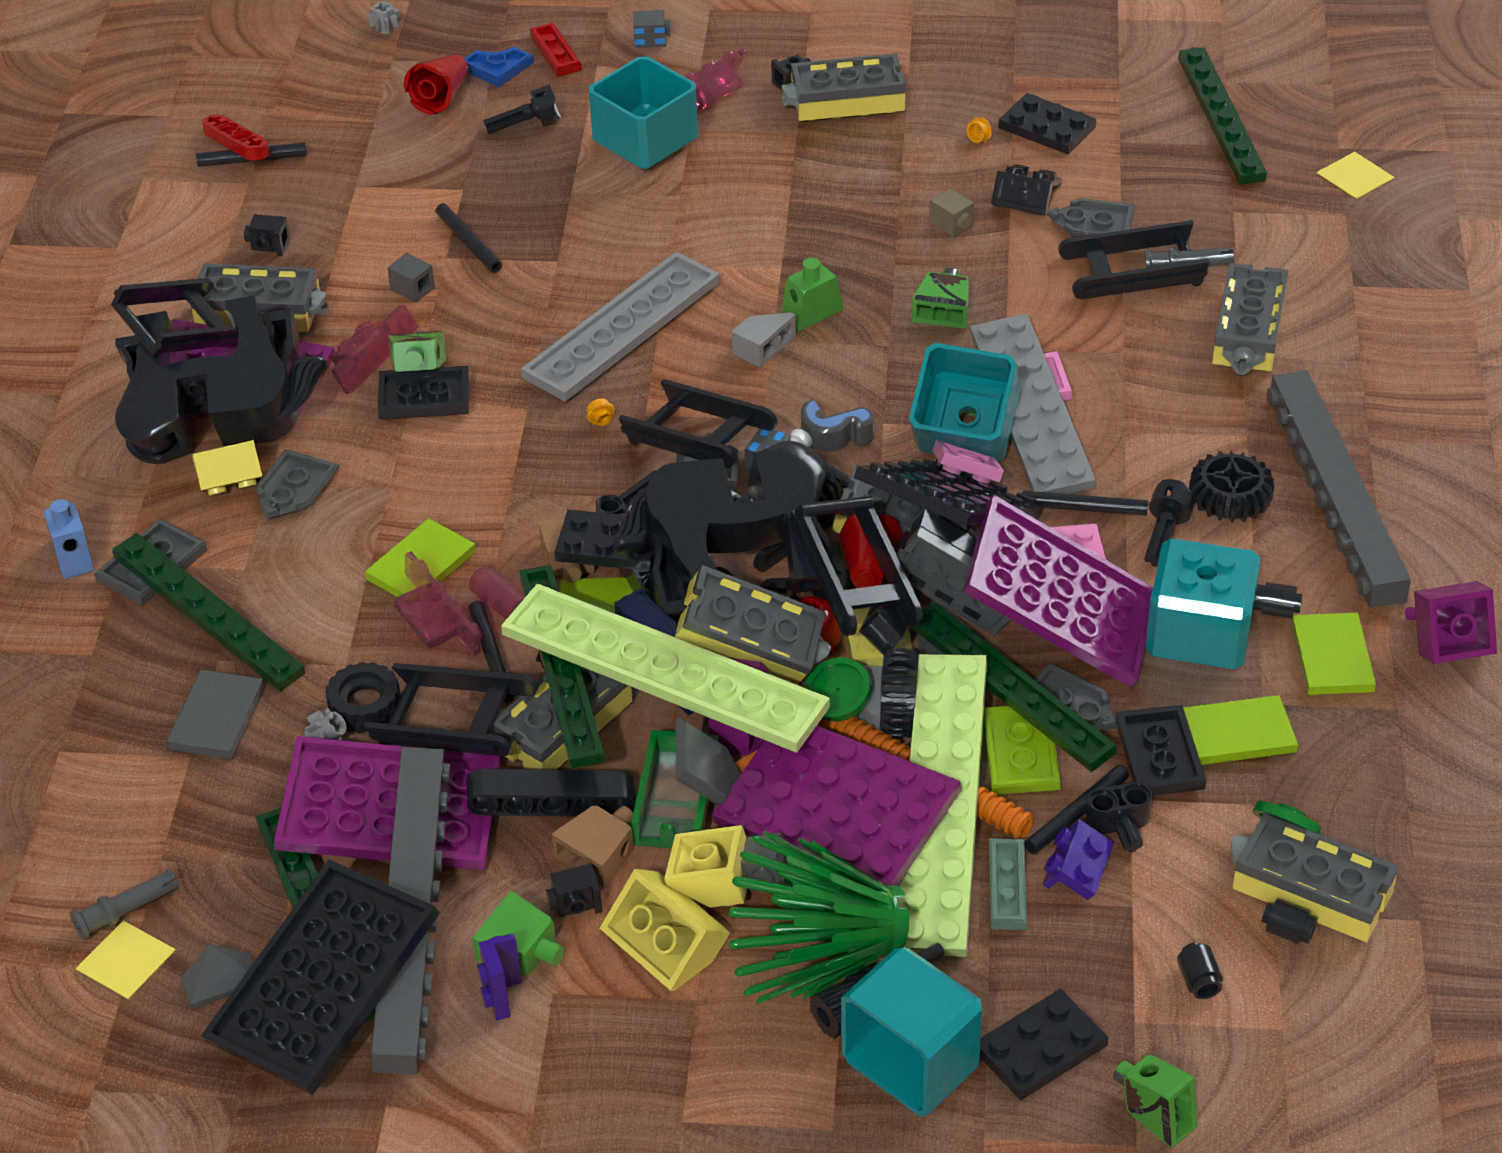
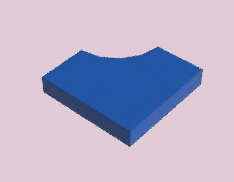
(498, 66)

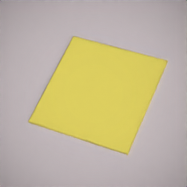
(1355, 175)
(125, 959)

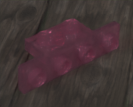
(717, 78)
(368, 348)
(432, 611)

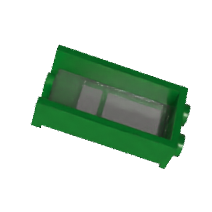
(662, 802)

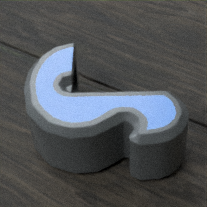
(837, 430)

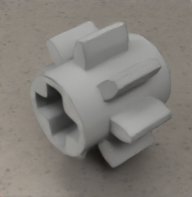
(384, 17)
(325, 725)

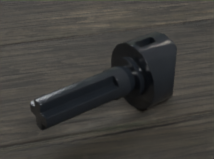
(541, 106)
(1168, 511)

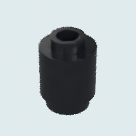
(1277, 600)
(1289, 921)
(1200, 970)

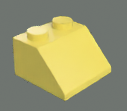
(227, 467)
(706, 863)

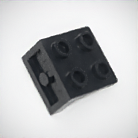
(1024, 189)

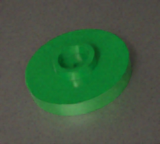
(844, 683)
(1286, 813)

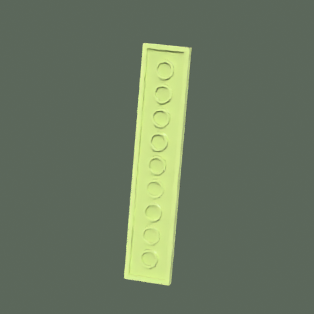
(667, 667)
(949, 742)

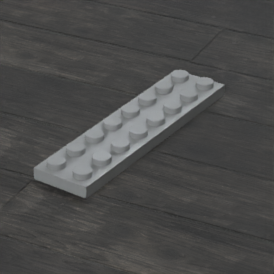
(620, 326)
(1041, 424)

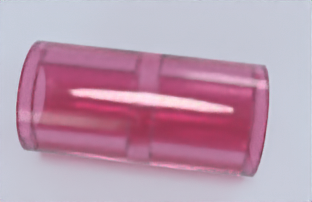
(496, 591)

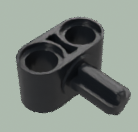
(1120, 810)

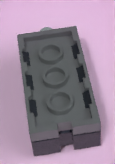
(937, 564)

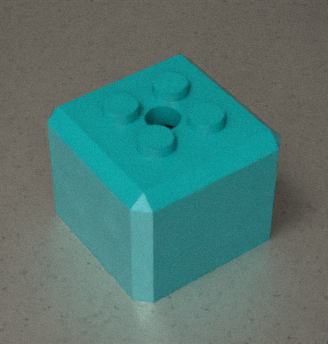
(643, 111)
(962, 381)
(1202, 603)
(911, 1030)

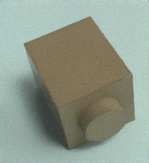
(951, 212)

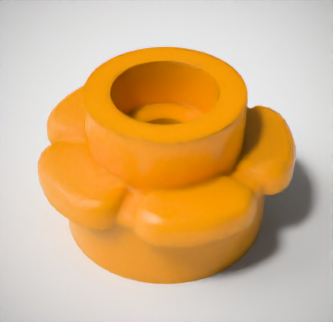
(974, 133)
(600, 412)

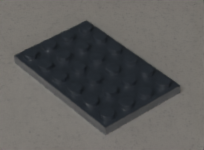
(940, 491)
(320, 976)

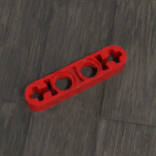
(235, 137)

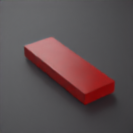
(555, 49)

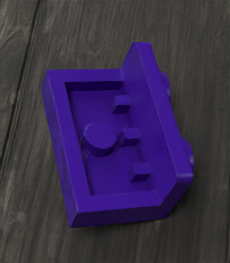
(1078, 859)
(497, 971)

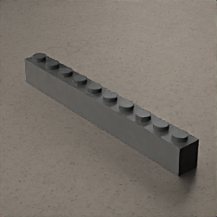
(1339, 490)
(412, 871)

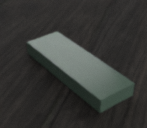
(1007, 884)

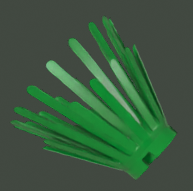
(854, 914)

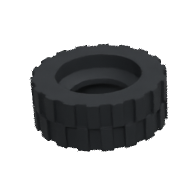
(363, 677)

